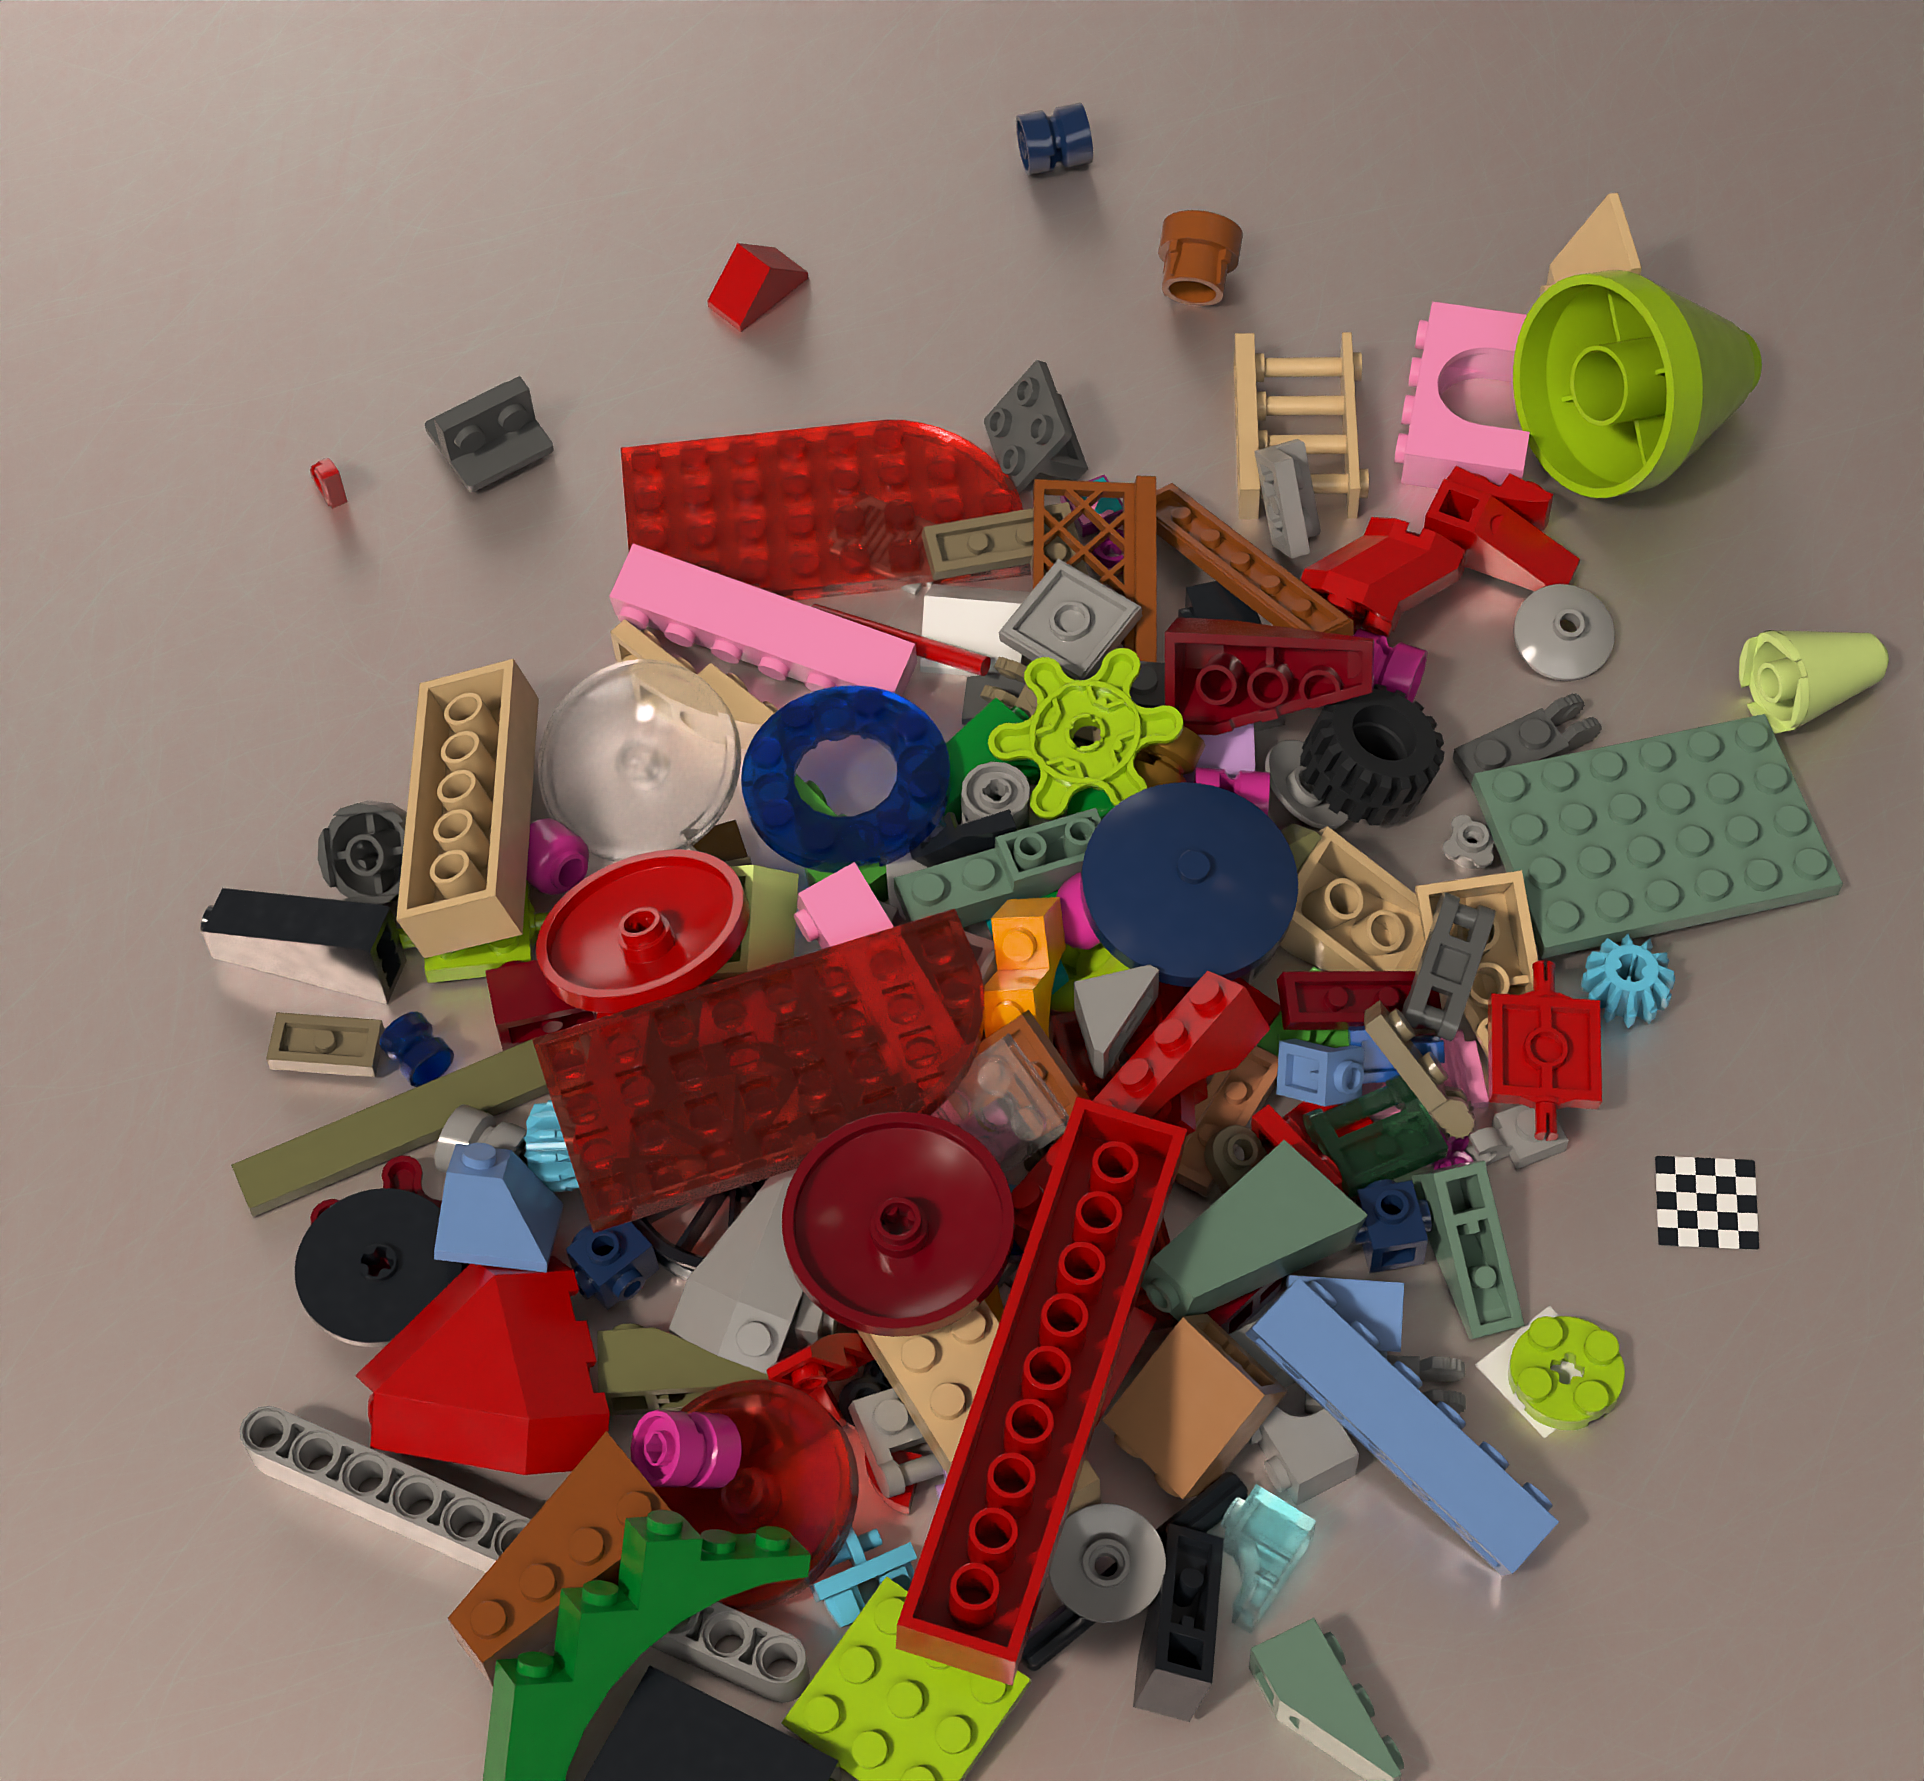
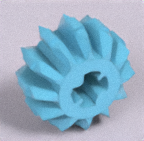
(1628, 980)
(547, 1150)

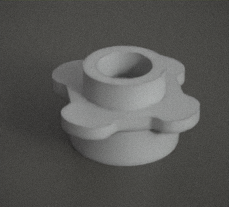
(1465, 853)

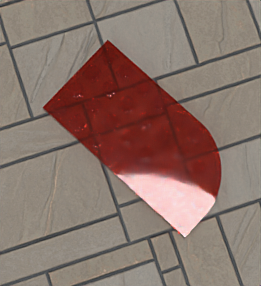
(813, 504)
(762, 1066)

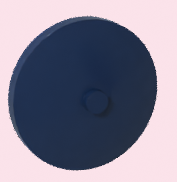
(1189, 883)

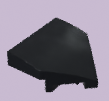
(964, 839)

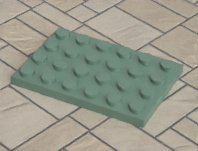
(1656, 834)

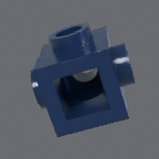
(1395, 1225)
(611, 1262)

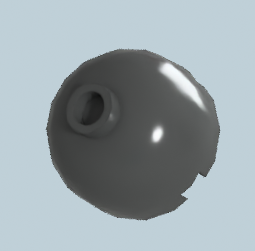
(364, 851)

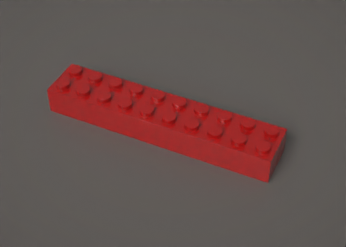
(1041, 1393)

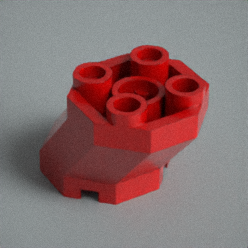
(1386, 573)

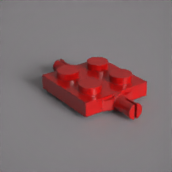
(1544, 1051)

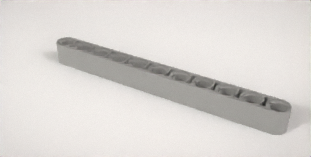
(456, 1507)

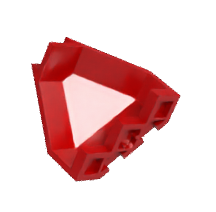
(491, 1376)

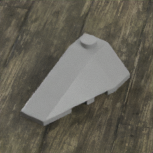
(744, 1289)

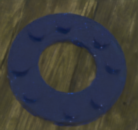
(870, 837)

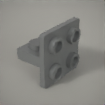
(1034, 431)
(490, 435)

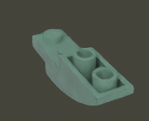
(1019, 867)

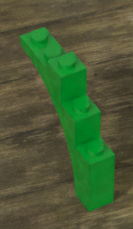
(604, 1627)

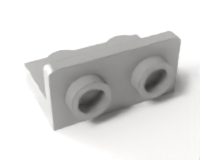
(1288, 496)

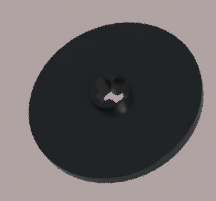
(356, 1232)

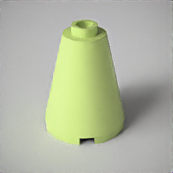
(1807, 672)

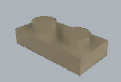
(325, 1044)

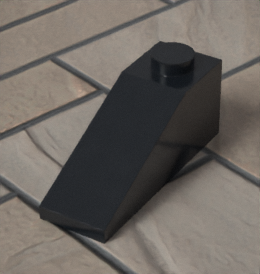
(1181, 1626)

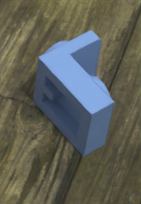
(1319, 1072)

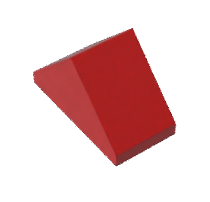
(753, 283)

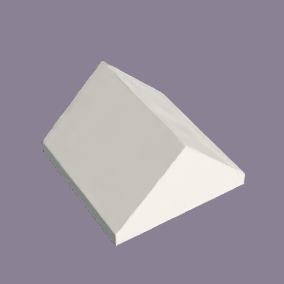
(969, 621)

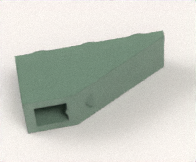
(1313, 1697)

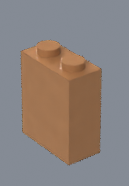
(1193, 1406)

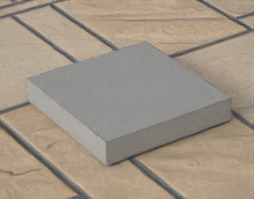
(1070, 621)

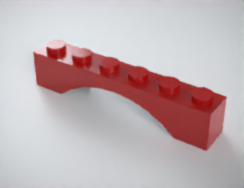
(1200, 1037)

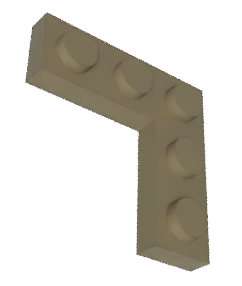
(992, 543)

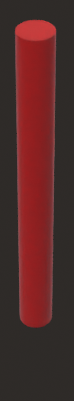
(926, 647)

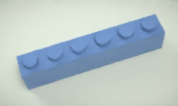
(1403, 1427)

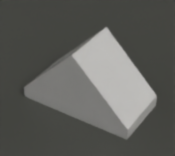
(1111, 1011)

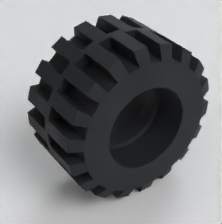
(1380, 784)

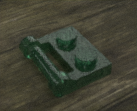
(1382, 1148)

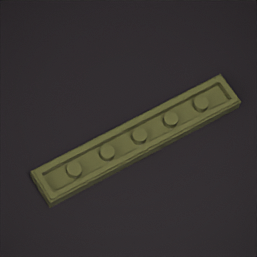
(387, 1129)

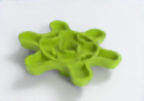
(1070, 705)

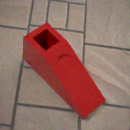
(1498, 538)

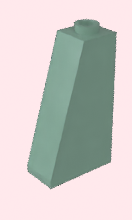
(1254, 1234)

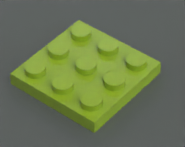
(896, 1711)

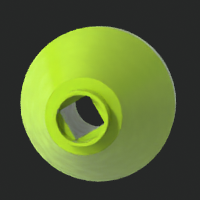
(1625, 380)

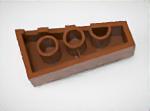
(563, 1546)

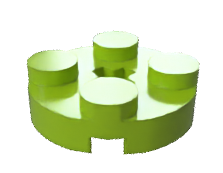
(1570, 1340)

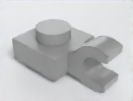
(1514, 1137)

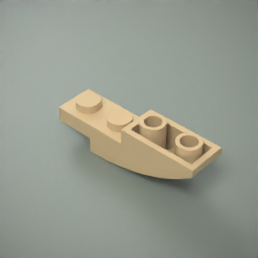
(745, 708)

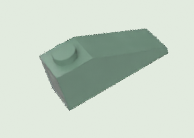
(1470, 1247)

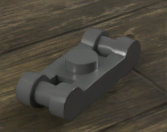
(1448, 965)

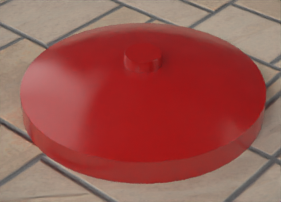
(642, 930)

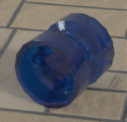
(417, 1050)

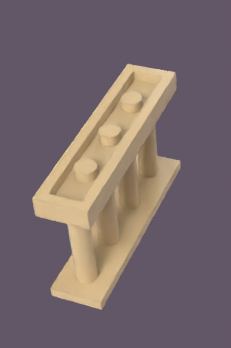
(1255, 406)

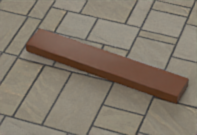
(1243, 566)

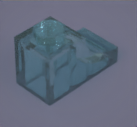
(1267, 1545)

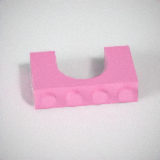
(1457, 347)

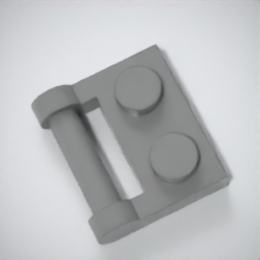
(887, 1428)

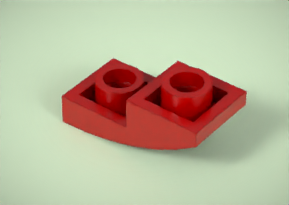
(1521, 496)
(825, 1360)

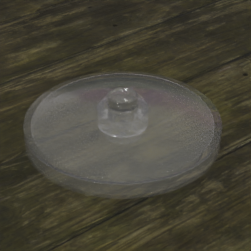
(639, 759)

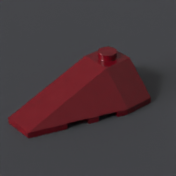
(1252, 672)

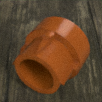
(1198, 255)

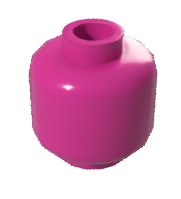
(555, 857)

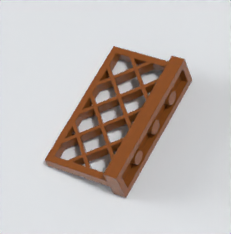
(1137, 545)

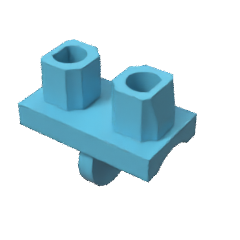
(841, 1590)

